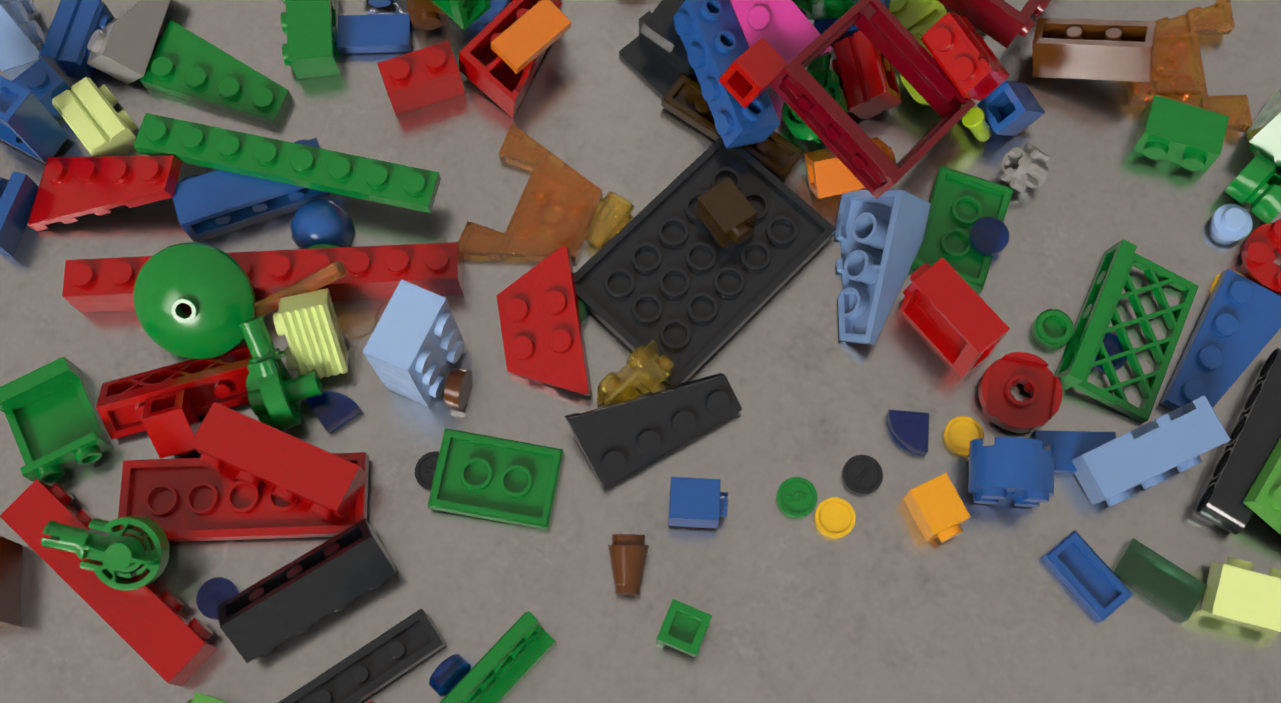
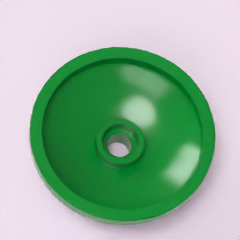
(205, 281)

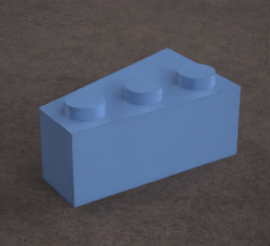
(1149, 452)

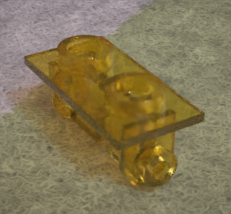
(642, 367)

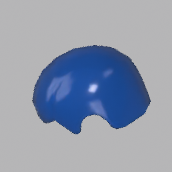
(321, 223)

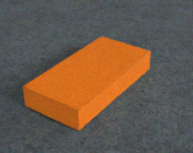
(530, 35)

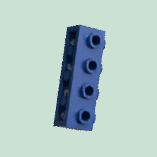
(712, 45)

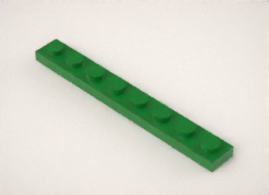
(288, 162)

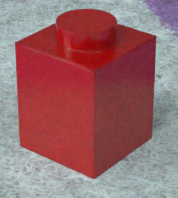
(752, 72)
(171, 422)

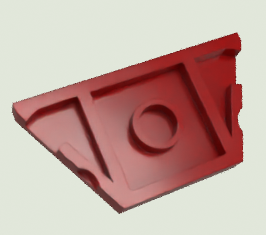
(544, 325)

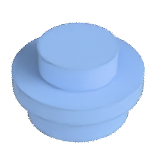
(1231, 222)

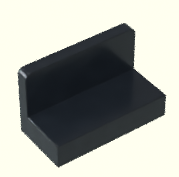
(655, 64)

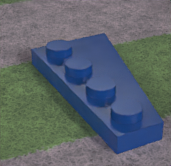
(1226, 340)

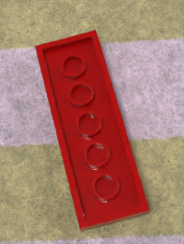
(213, 505)

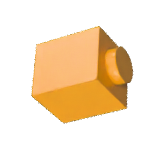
(937, 509)

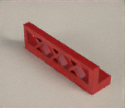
(218, 381)

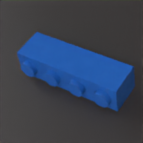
(229, 199)

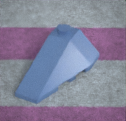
(877, 251)

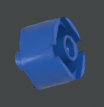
(1012, 470)

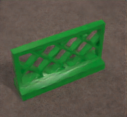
(1094, 323)
(504, 663)

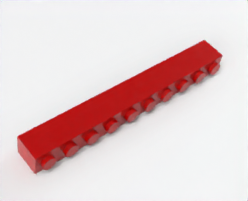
(370, 275)

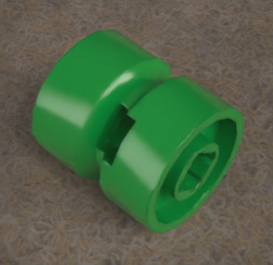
(1259, 187)

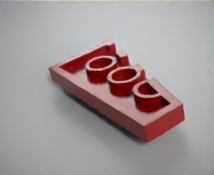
(99, 184)

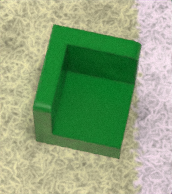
(683, 628)

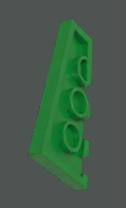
(210, 77)

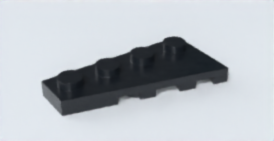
(639, 430)

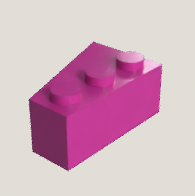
(778, 23)

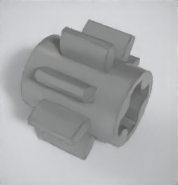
(1024, 167)

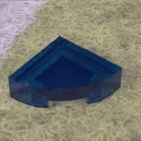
(333, 409)
(910, 429)

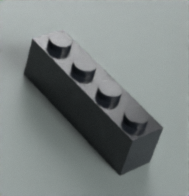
(305, 591)

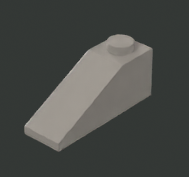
(128, 41)

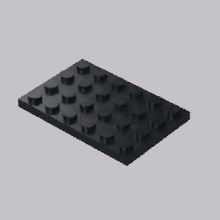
(676, 282)

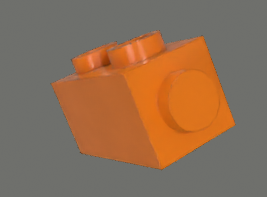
(830, 176)

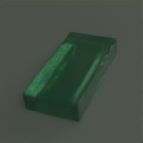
(1159, 580)

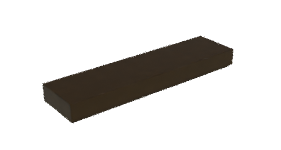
(687, 103)

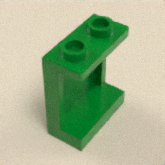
(54, 421)

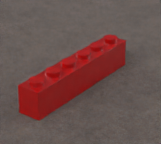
(141, 616)

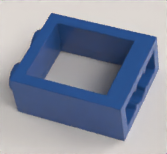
(27, 119)

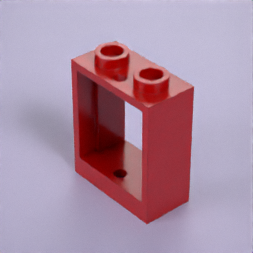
(952, 316)

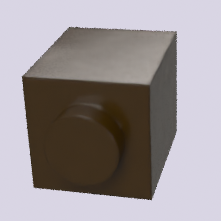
(727, 213)

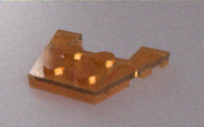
(1178, 65)
(551, 210)

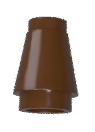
(628, 562)

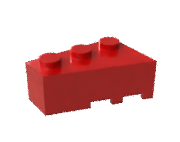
(489, 71)

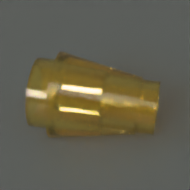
(609, 218)

